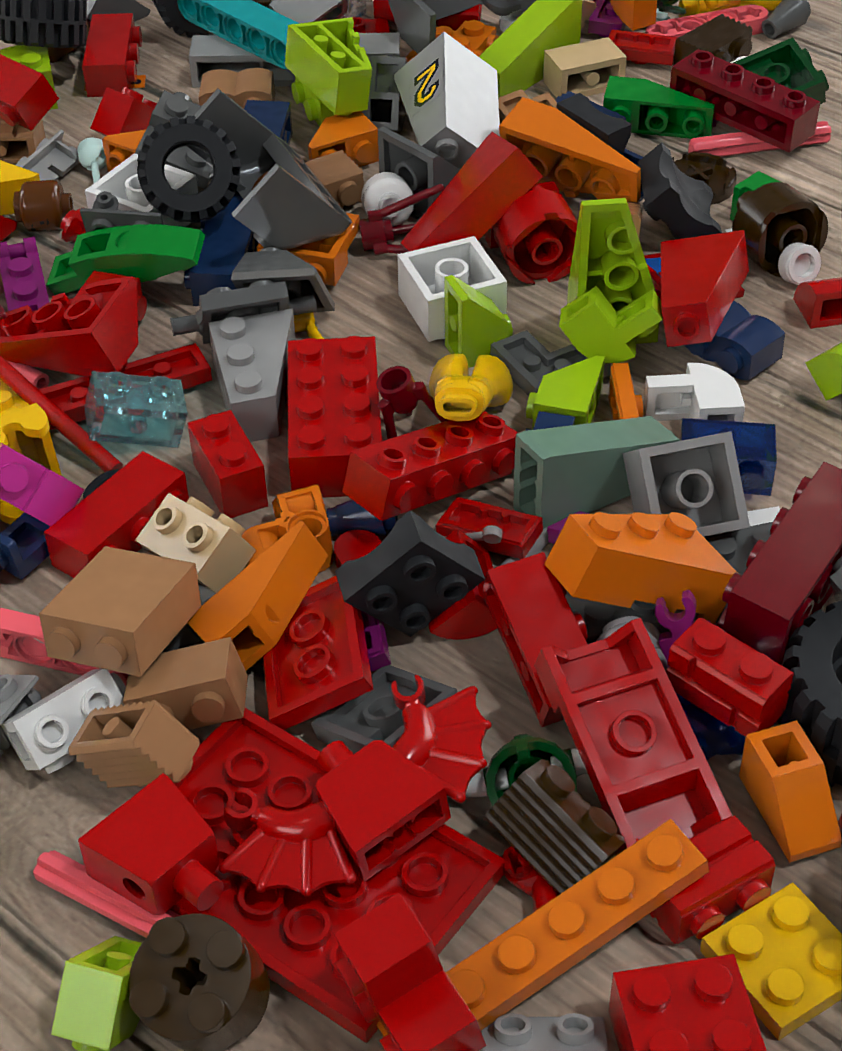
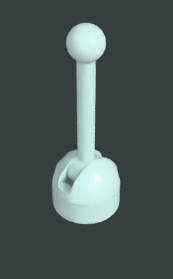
(89, 157)

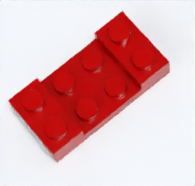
(632, 734)

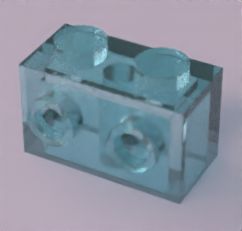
(135, 409)

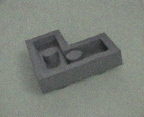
(531, 360)

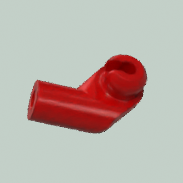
(526, 879)

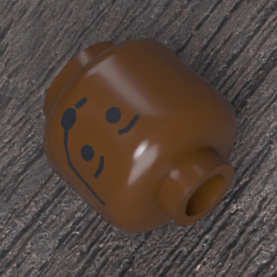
(41, 205)

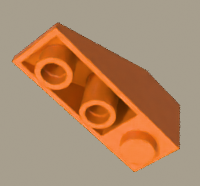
(262, 596)

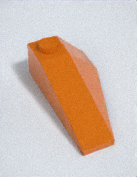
(570, 153)

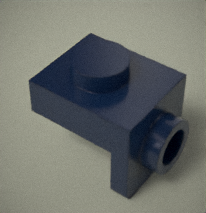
(23, 545)

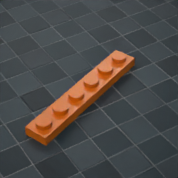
(576, 923)

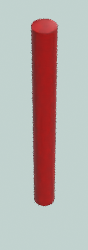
(58, 418)

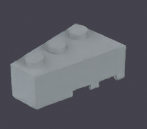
(253, 368)

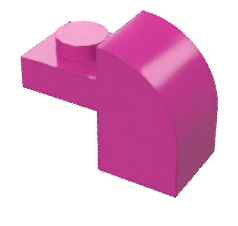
(35, 487)

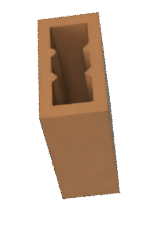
(121, 610)

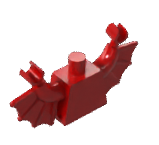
(368, 801)

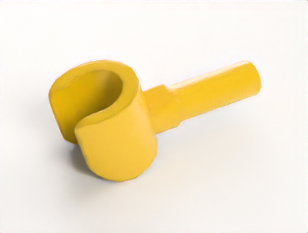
(306, 323)

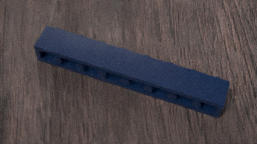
(225, 236)

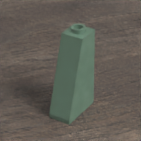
(578, 465)

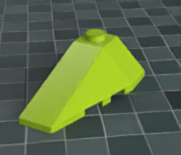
(609, 256)

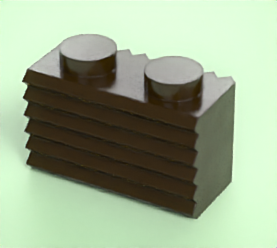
(719, 36)
(554, 826)

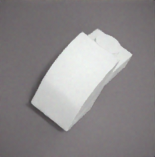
(699, 394)

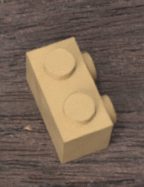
(192, 535)

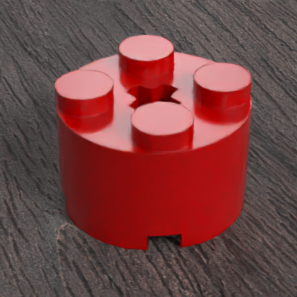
(537, 236)

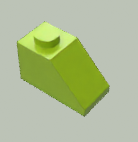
(471, 321)
(570, 391)
(95, 997)

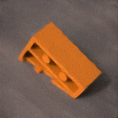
(640, 560)

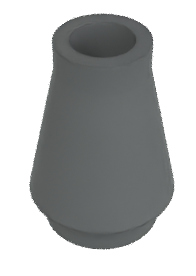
(785, 17)

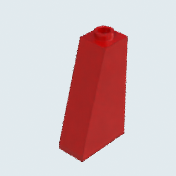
(476, 195)
(700, 284)

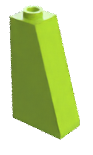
(521, 47)

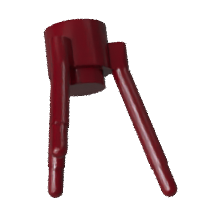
(379, 232)
(401, 396)

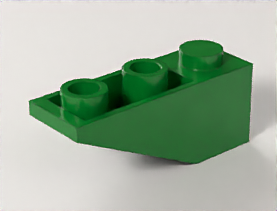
(658, 109)

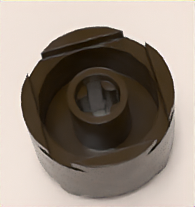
(775, 219)
(193, 1015)

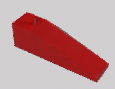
(76, 333)

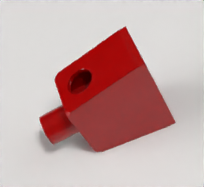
(155, 851)

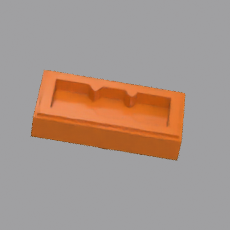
(621, 395)

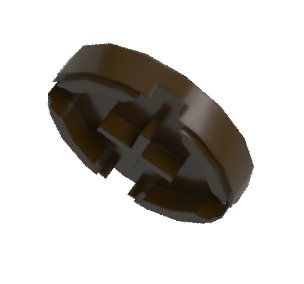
(712, 171)

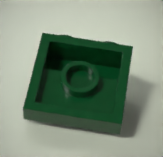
(789, 67)

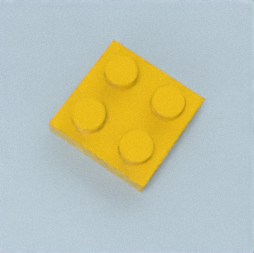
(785, 958)

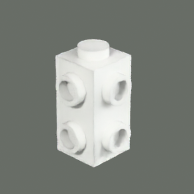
(49, 726)

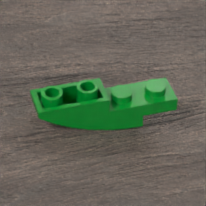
(126, 250)

